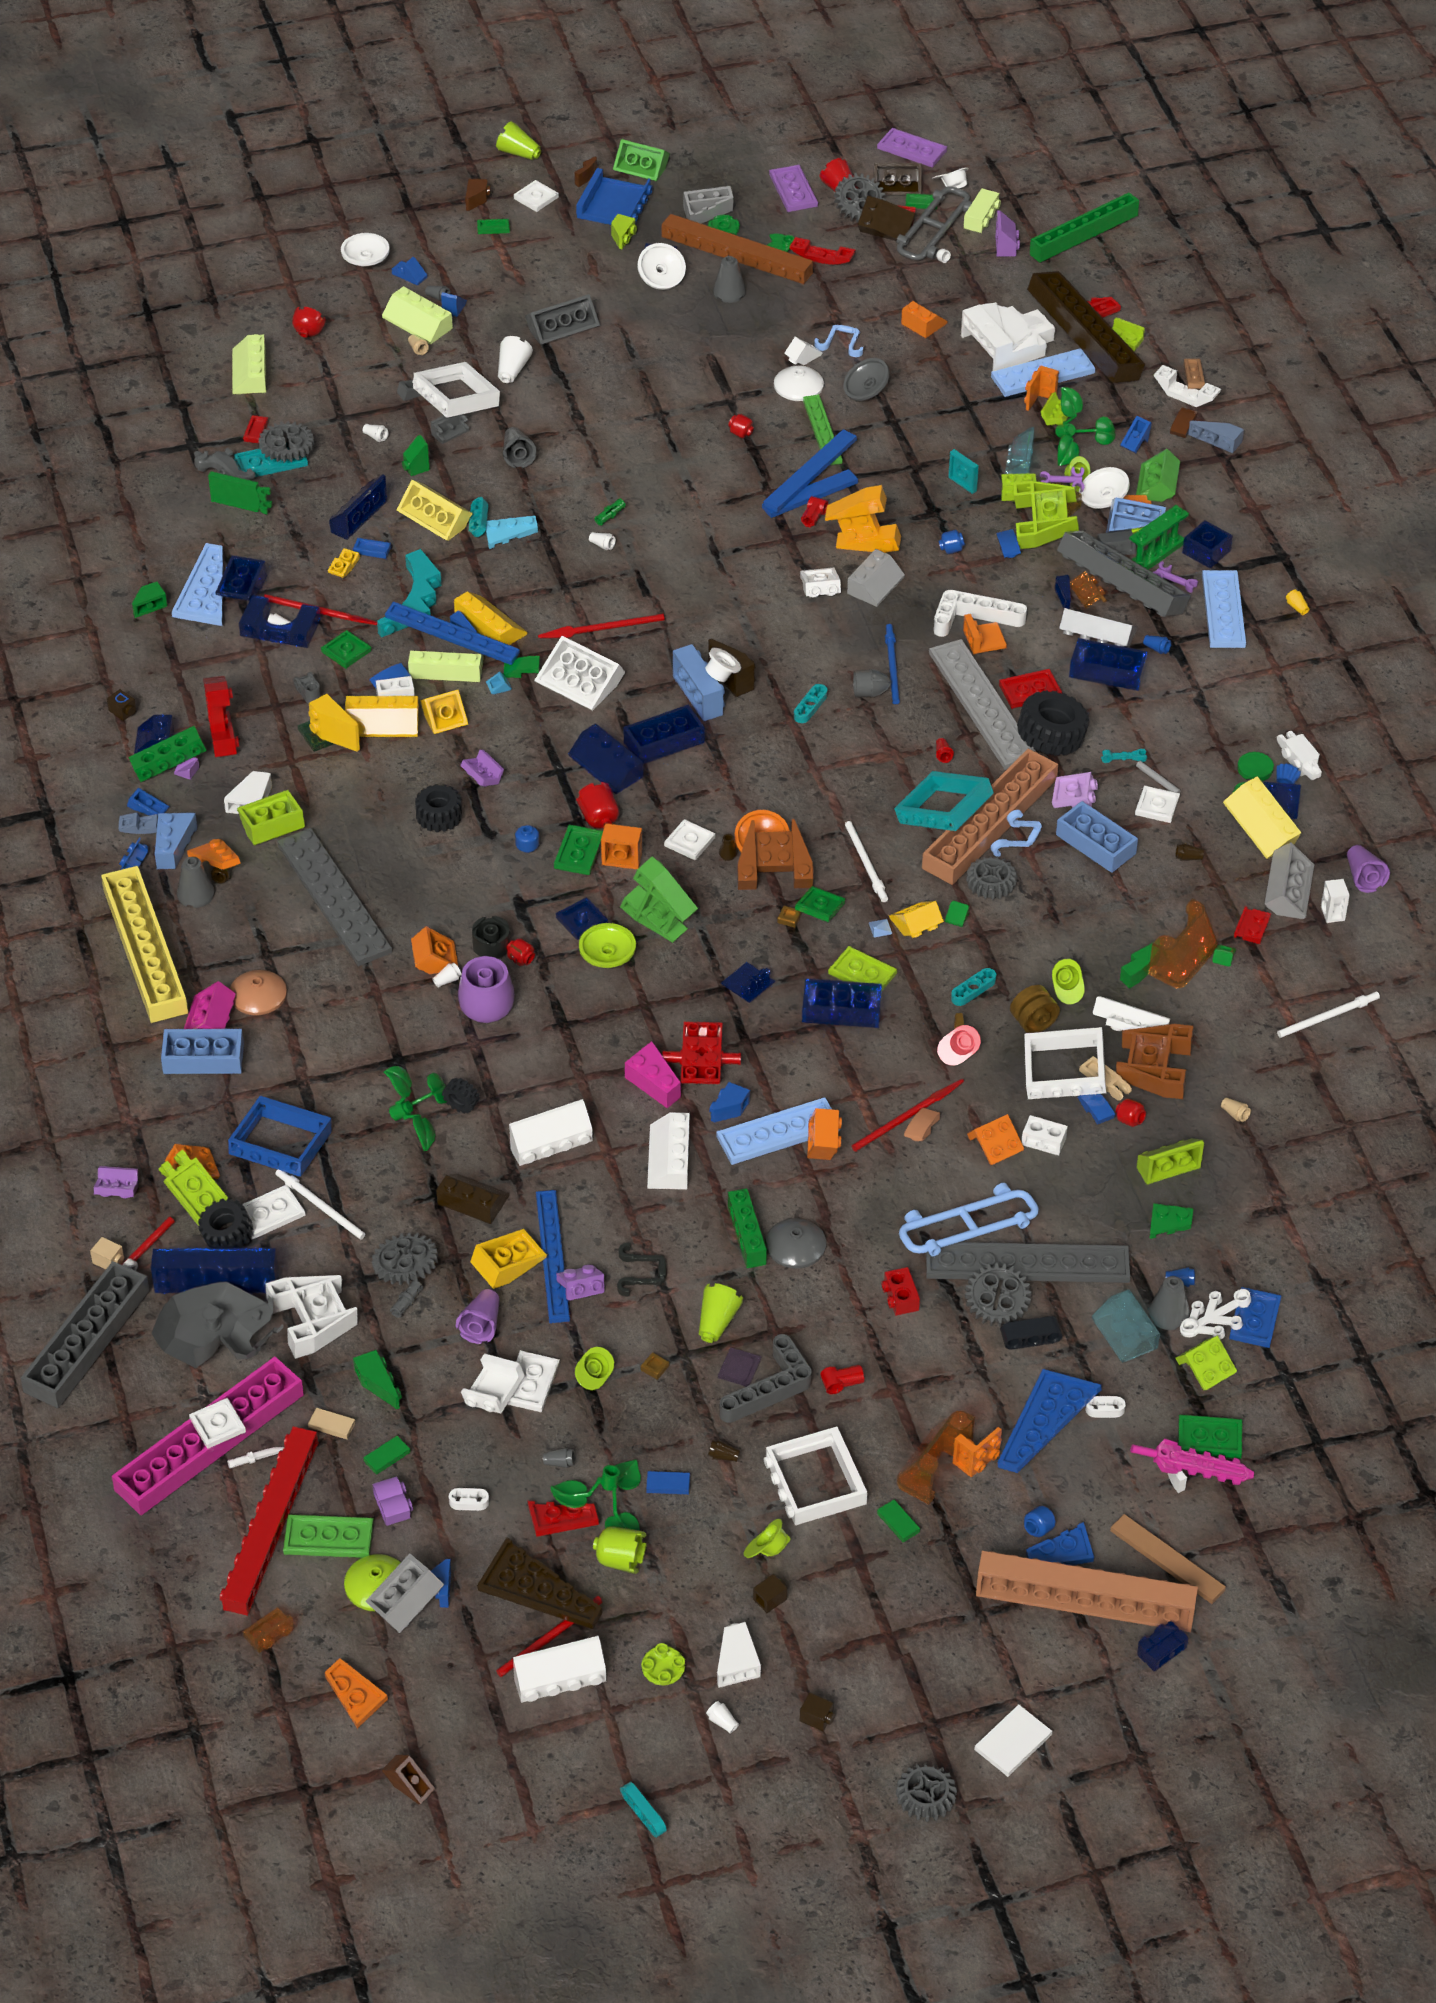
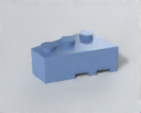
(1131, 514)
(172, 836)

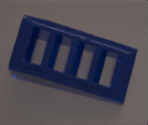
(1062, 589)

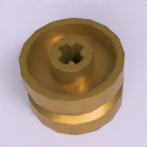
(1034, 1009)

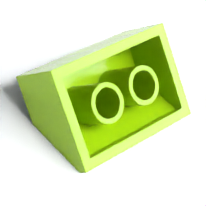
(271, 817)
(1170, 1160)

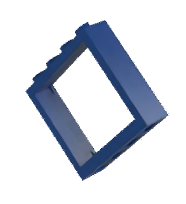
(285, 1114)

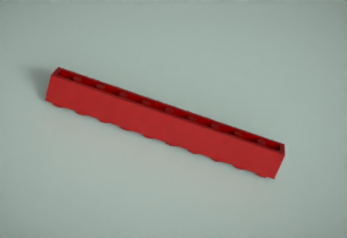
(269, 1521)

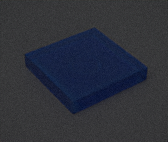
(580, 917)

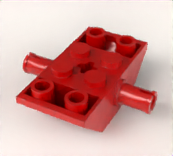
(701, 1053)

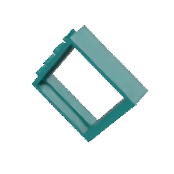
(977, 790)

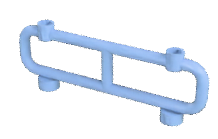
(1002, 1193)

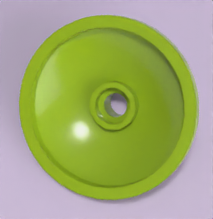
(607, 945)
(361, 1582)

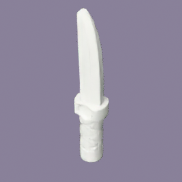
(251, 1457)

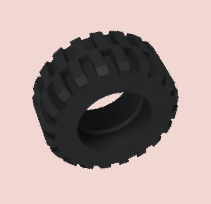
(1053, 723)

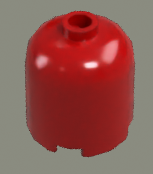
(598, 805)

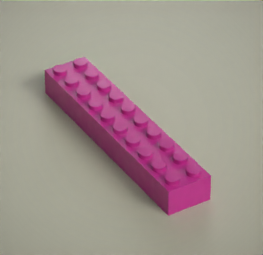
(183, 1452)

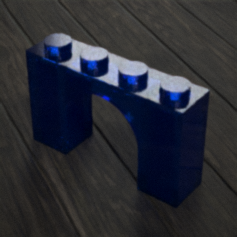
(296, 633)

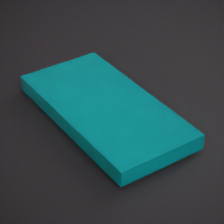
(263, 465)

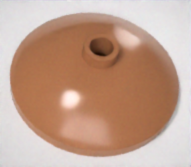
(258, 992)

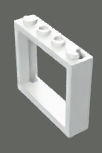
(486, 396)
(1065, 1040)
(806, 1444)

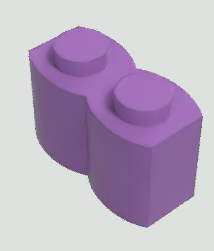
(392, 1501)

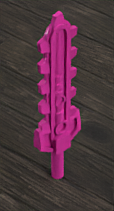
(1173, 1459)

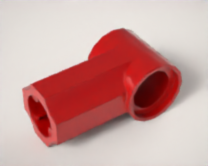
(815, 508)
(836, 1379)

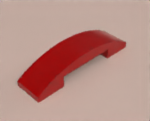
(821, 255)

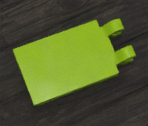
(191, 1185)

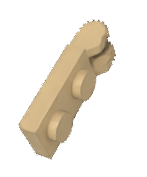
(1090, 1069)

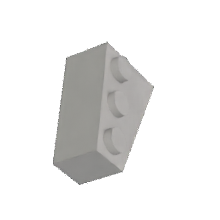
(707, 203)

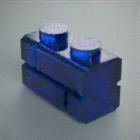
(1162, 1645)

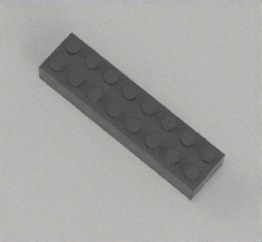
(1123, 573)
(85, 1334)

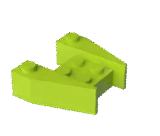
(1048, 511)

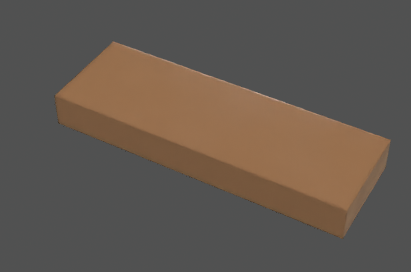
(1193, 373)

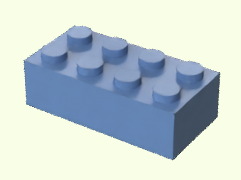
(699, 687)
(1096, 836)
(202, 1051)

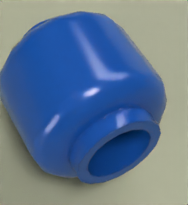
(952, 541)
(527, 838)
(1039, 1521)

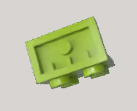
(1208, 1362)

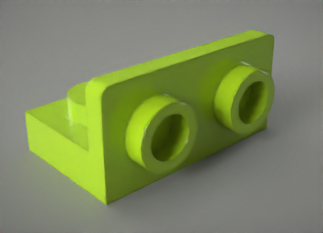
(1129, 332)

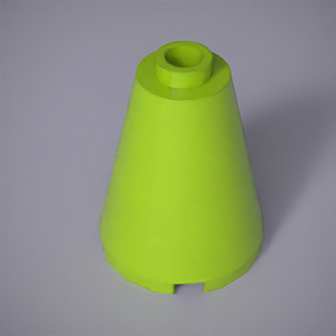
(517, 142)
(717, 1311)

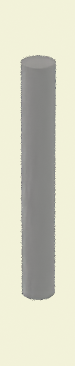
(1158, 778)

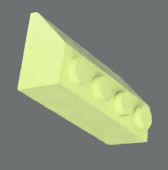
(417, 315)
(249, 365)
(445, 666)

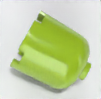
(620, 1548)

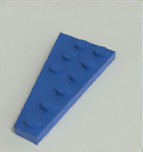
(1047, 1411)

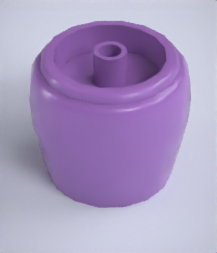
(485, 990)

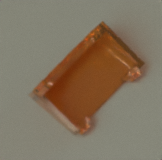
(1181, 958)
(918, 1472)

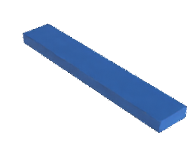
(818, 489)

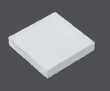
(536, 196)
(1157, 804)
(689, 839)
(217, 1423)

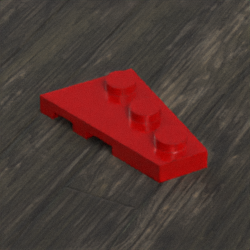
(559, 1518)

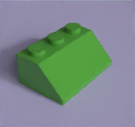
(640, 160)
(1159, 477)

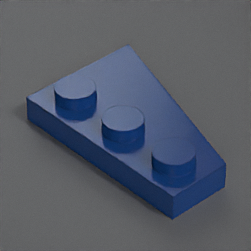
(1068, 1548)

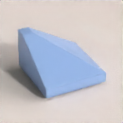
(880, 928)

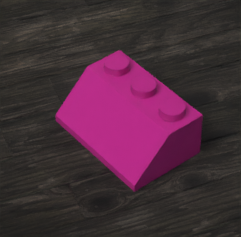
(211, 1008)

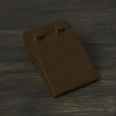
(884, 219)
(740, 682)

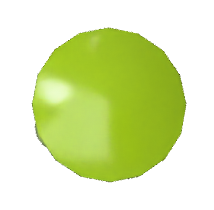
(663, 1665)

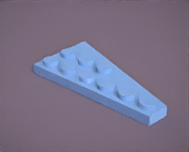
(198, 596)

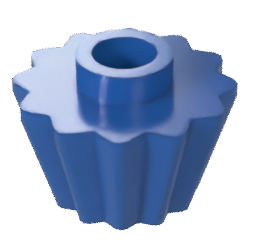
(1287, 773)

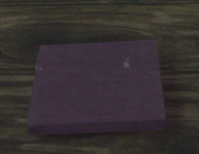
(739, 1367)

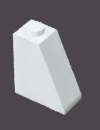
(252, 788)
(737, 1656)

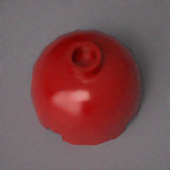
(308, 322)

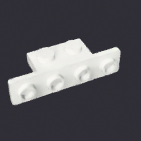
(1126, 1017)

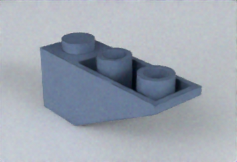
(1218, 434)

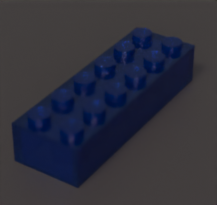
(195, 1267)

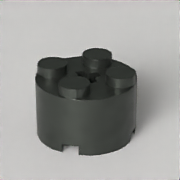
(490, 937)

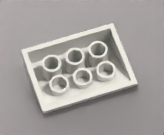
(579, 673)

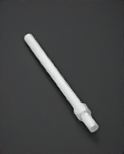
(877, 885)
(1359, 1002)
(293, 1183)

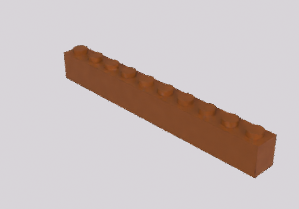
(743, 249)

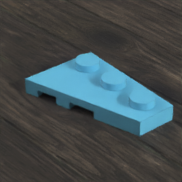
(505, 529)

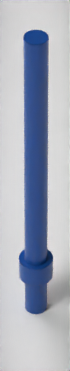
(890, 641)

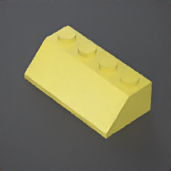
(433, 510)
(1262, 817)

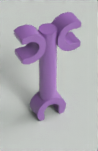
(1075, 478)
(1166, 573)

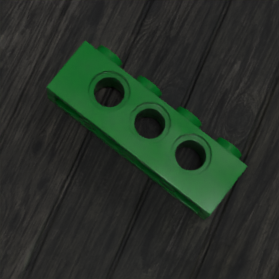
(167, 754)
(746, 1228)

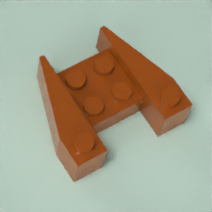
(774, 854)
(1150, 1057)

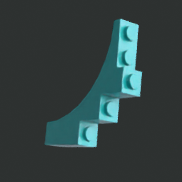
(422, 595)

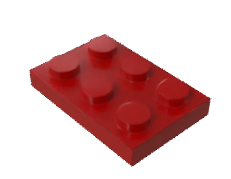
(1020, 687)

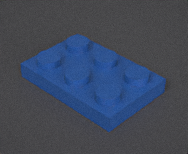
(1257, 1319)

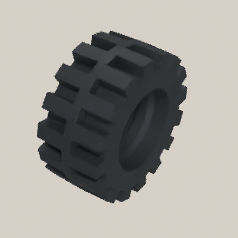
(460, 1095)

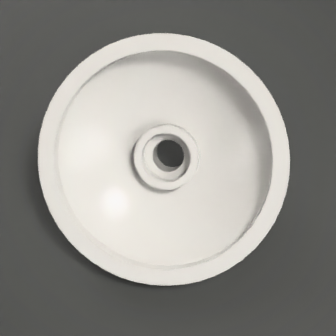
(365, 249)
(666, 259)
(798, 382)
(1104, 486)

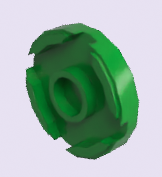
(725, 223)
(1255, 764)

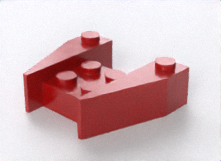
(217, 698)

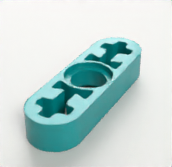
(478, 519)
(821, 690)
(969, 993)
(643, 1809)

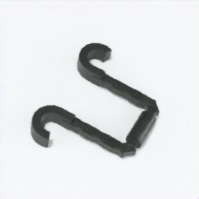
(641, 1281)

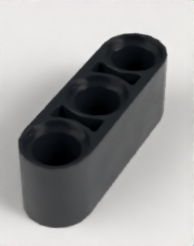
(1031, 1332)

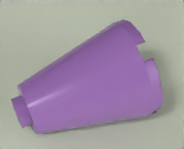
(1367, 869)
(479, 1318)

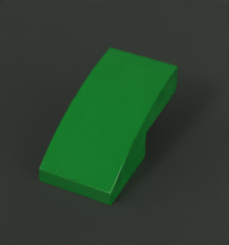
(521, 665)

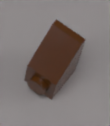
(476, 193)
(408, 1778)

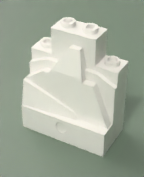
(1007, 333)

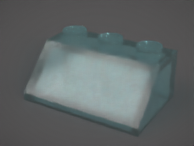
(1020, 453)
(1126, 1326)

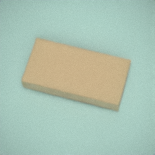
(331, 1423)

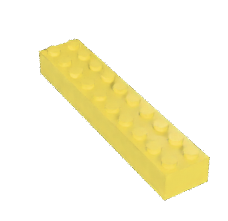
(144, 944)

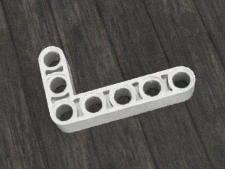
(979, 607)

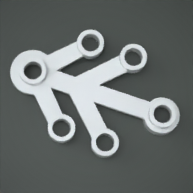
(1192, 1326)

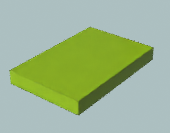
(860, 967)

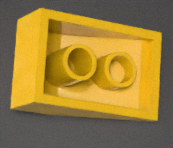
(333, 723)
(506, 1257)

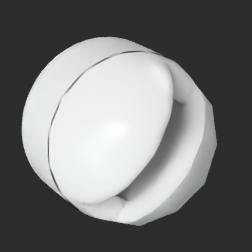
(943, 255)

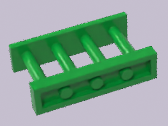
(1168, 542)

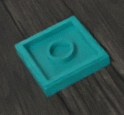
(963, 471)

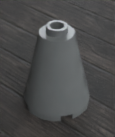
(729, 281)
(518, 448)
(194, 884)
(1170, 1304)

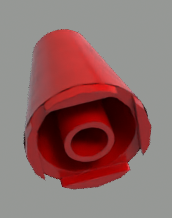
(835, 172)

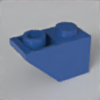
(730, 1102)

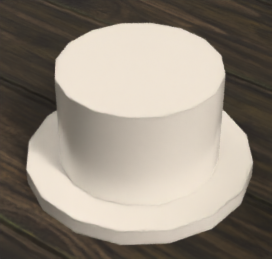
(721, 664)

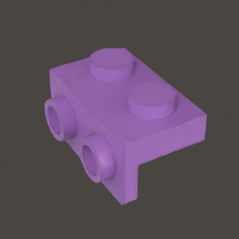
(483, 769)
(116, 1182)
(581, 1282)

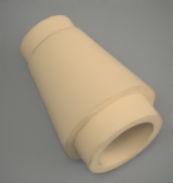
(418, 344)
(1238, 1110)

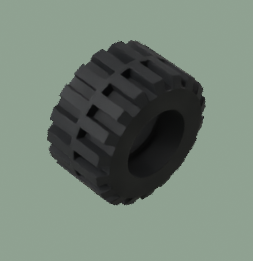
(438, 808)
(223, 1213)

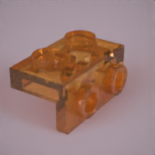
(1086, 589)
(269, 1630)

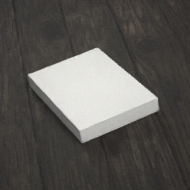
(273, 1210)
(537, 1382)
(1013, 1740)

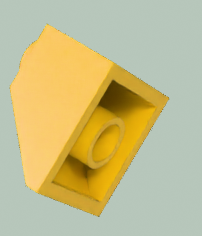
(444, 711)
(917, 918)

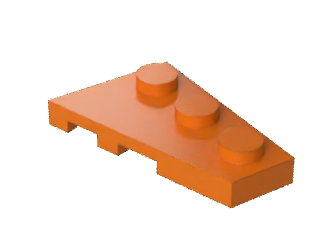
(216, 853)
(355, 1692)

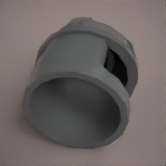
(870, 683)

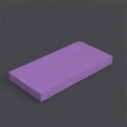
(912, 147)
(793, 188)

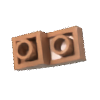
(921, 1124)

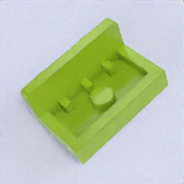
(1052, 411)
(1007, 492)

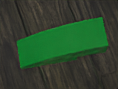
(1138, 967)

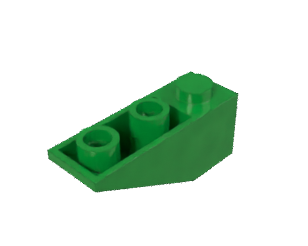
(374, 1377)

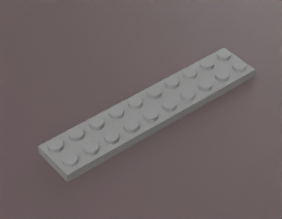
(980, 701)

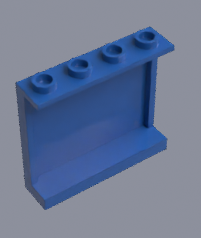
(608, 197)

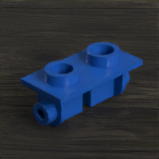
(135, 851)

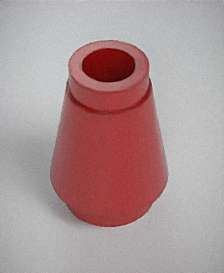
(943, 751)

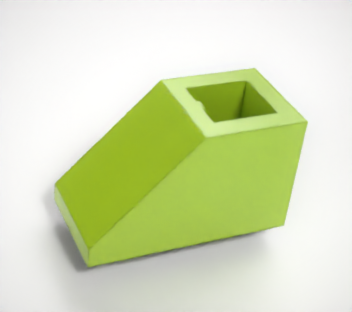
(622, 229)

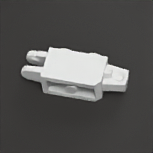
(1300, 754)

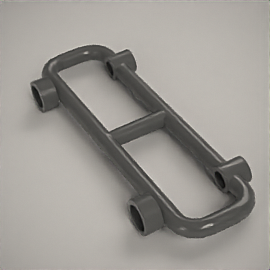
(930, 250)

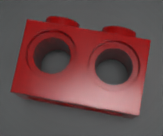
(901, 1291)

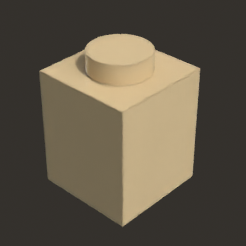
(105, 1252)

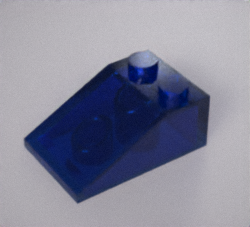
(242, 578)

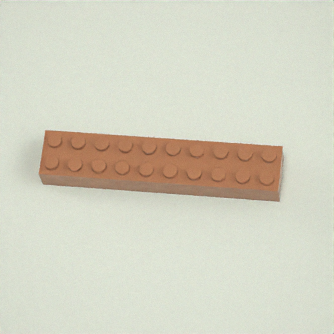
(1013, 790)
(1085, 1590)

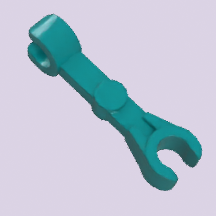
(1137, 755)

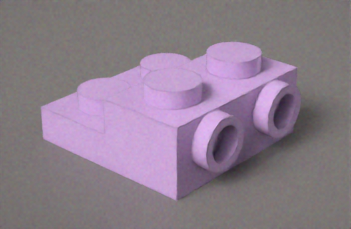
(1073, 789)

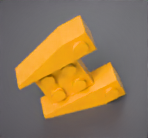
(860, 524)

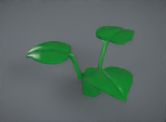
(1070, 405)
(402, 1109)
(625, 1475)

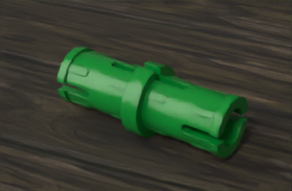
(610, 511)

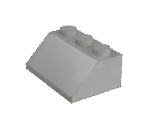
(875, 578)
(404, 1593)

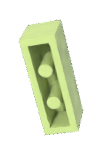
(981, 210)

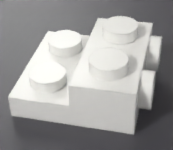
(820, 582)

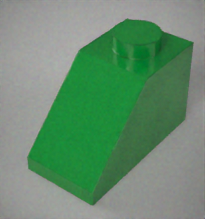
(416, 457)
(149, 599)

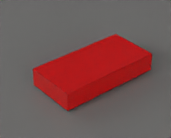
(254, 428)

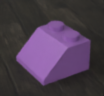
(1006, 236)

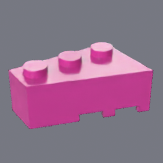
(653, 1075)

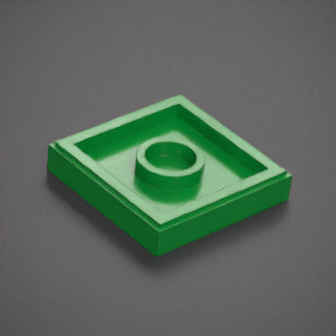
(346, 649)
(820, 904)

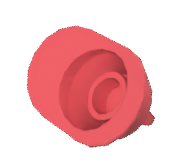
(959, 1045)

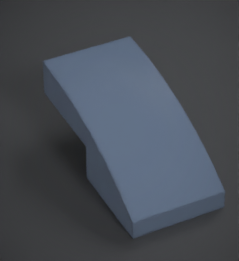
(138, 825)

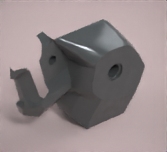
(209, 1316)

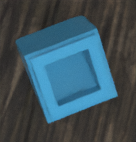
(498, 683)

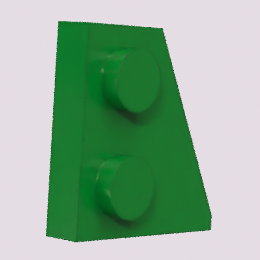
(1170, 1219)

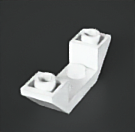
(1167, 379)

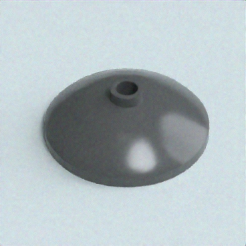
(866, 379)
(796, 1243)

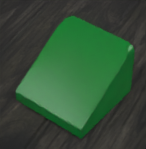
(957, 913)
(1223, 955)

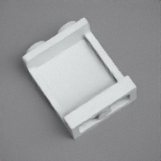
(494, 1384)

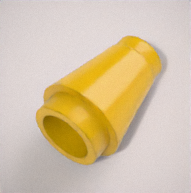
(1297, 601)

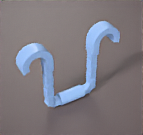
(854, 353)
(1015, 823)

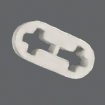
(1106, 1407)
(468, 1499)

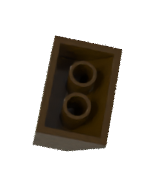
(898, 178)
(470, 1197)

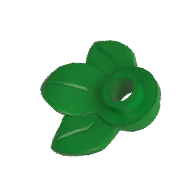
(781, 241)

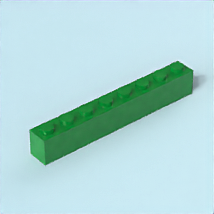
(1084, 227)

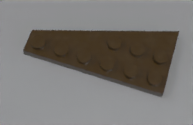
(532, 1584)

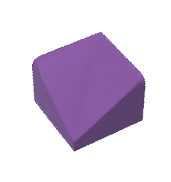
(188, 768)

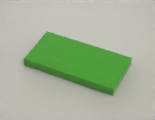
(328, 1536)

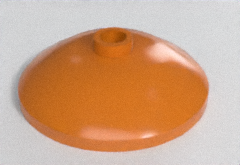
(764, 822)

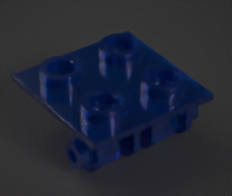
(1286, 795)
(748, 981)

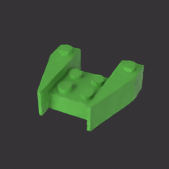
(660, 902)

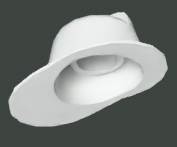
(955, 179)

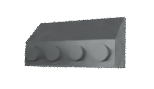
(562, 319)

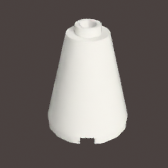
(512, 357)

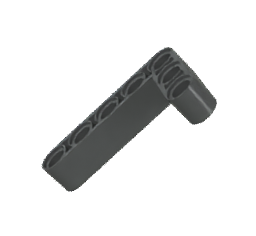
(790, 1381)

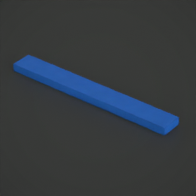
(809, 470)
(452, 633)
(553, 1263)

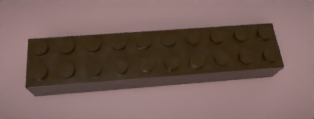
(1086, 327)

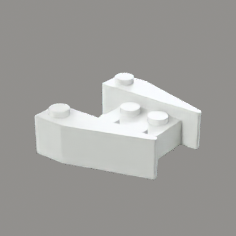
(318, 1308)

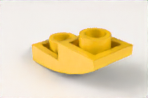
(344, 564)

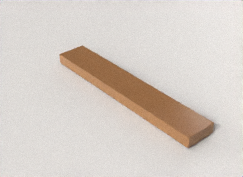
(1167, 1558)

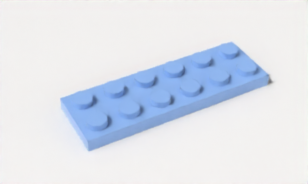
(1069, 364)
(1223, 609)
(768, 1132)

